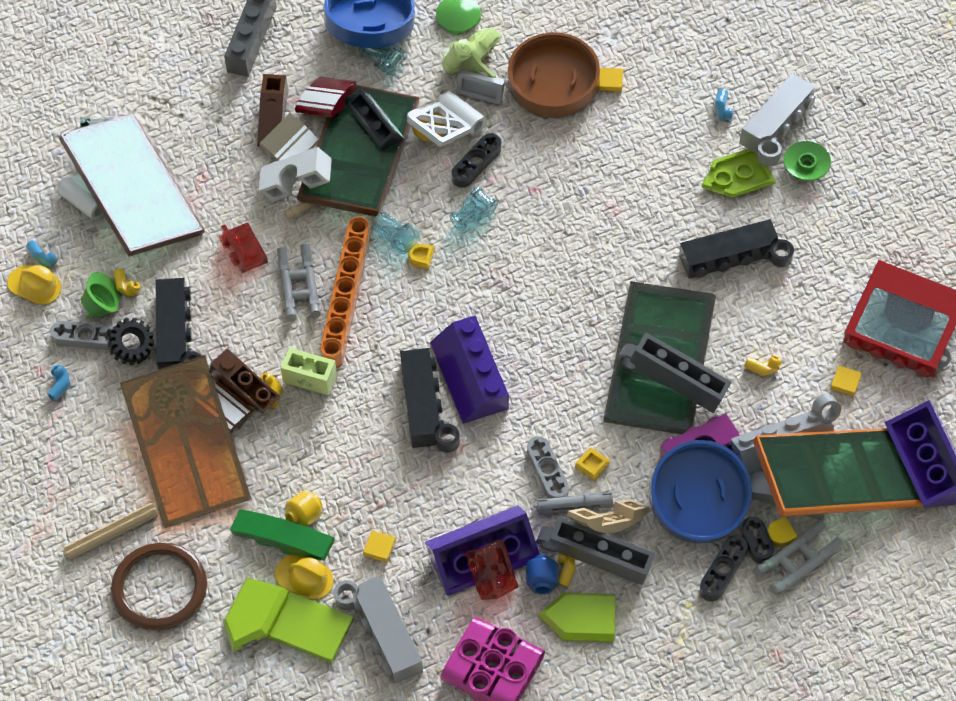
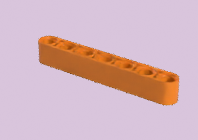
(346, 282)

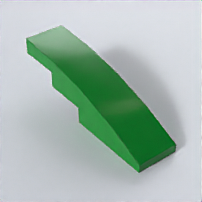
(282, 534)

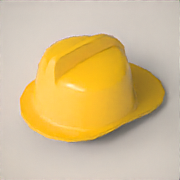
(34, 284)
(304, 576)

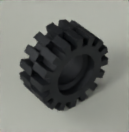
(131, 327)

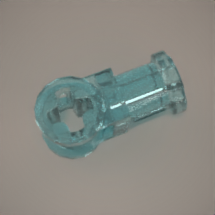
(385, 58)
(474, 207)

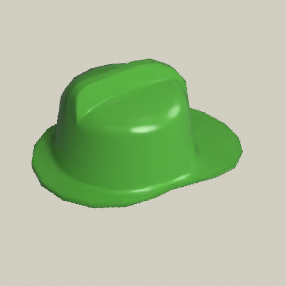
(100, 296)

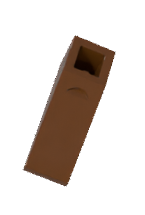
(272, 104)
(242, 381)

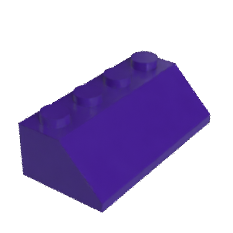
(470, 370)
(926, 454)
(449, 549)

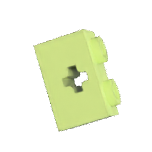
(308, 371)

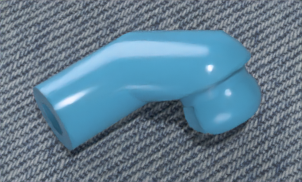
(720, 104)
(37, 253)
(61, 381)

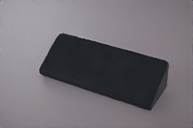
(374, 120)

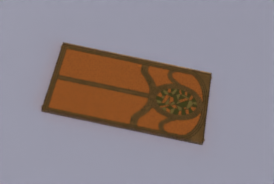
(185, 441)

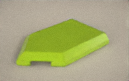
(737, 174)
(253, 612)
(581, 617)

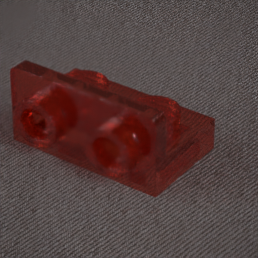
(244, 247)
(492, 570)

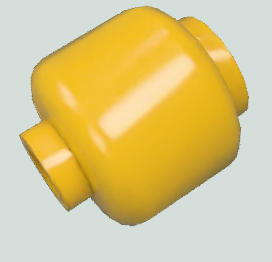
(303, 508)

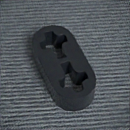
(762, 538)

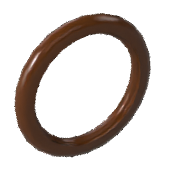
(183, 615)

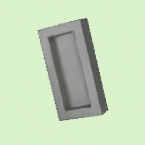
(480, 86)

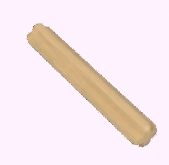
(110, 531)

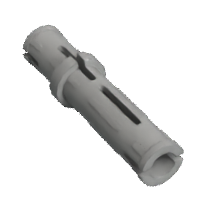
(568, 503)

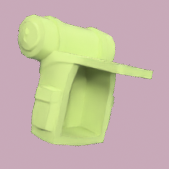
(470, 53)

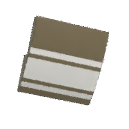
(288, 139)

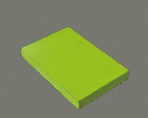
(311, 627)

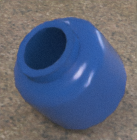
(542, 574)

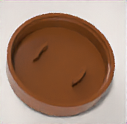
(553, 74)

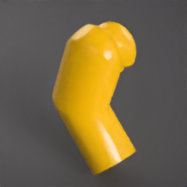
(123, 286)
(765, 368)
(274, 384)
(568, 569)

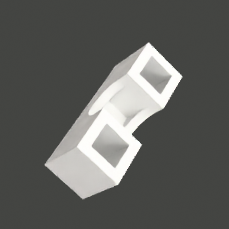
(310, 167)

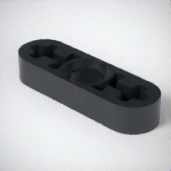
(477, 150)
(723, 578)

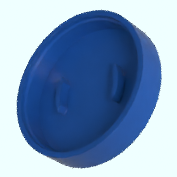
(369, 21)
(700, 491)

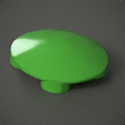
(458, 15)

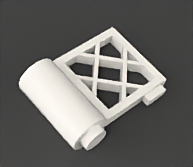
(455, 113)
(77, 193)

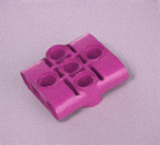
(485, 641)

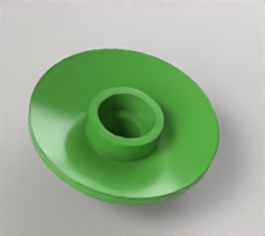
(807, 153)

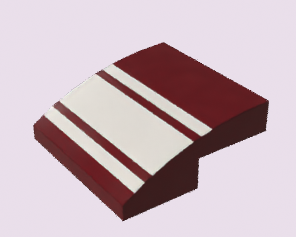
(325, 96)

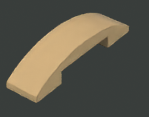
(623, 516)

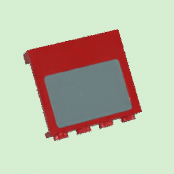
(903, 319)

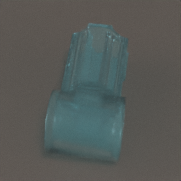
(400, 236)

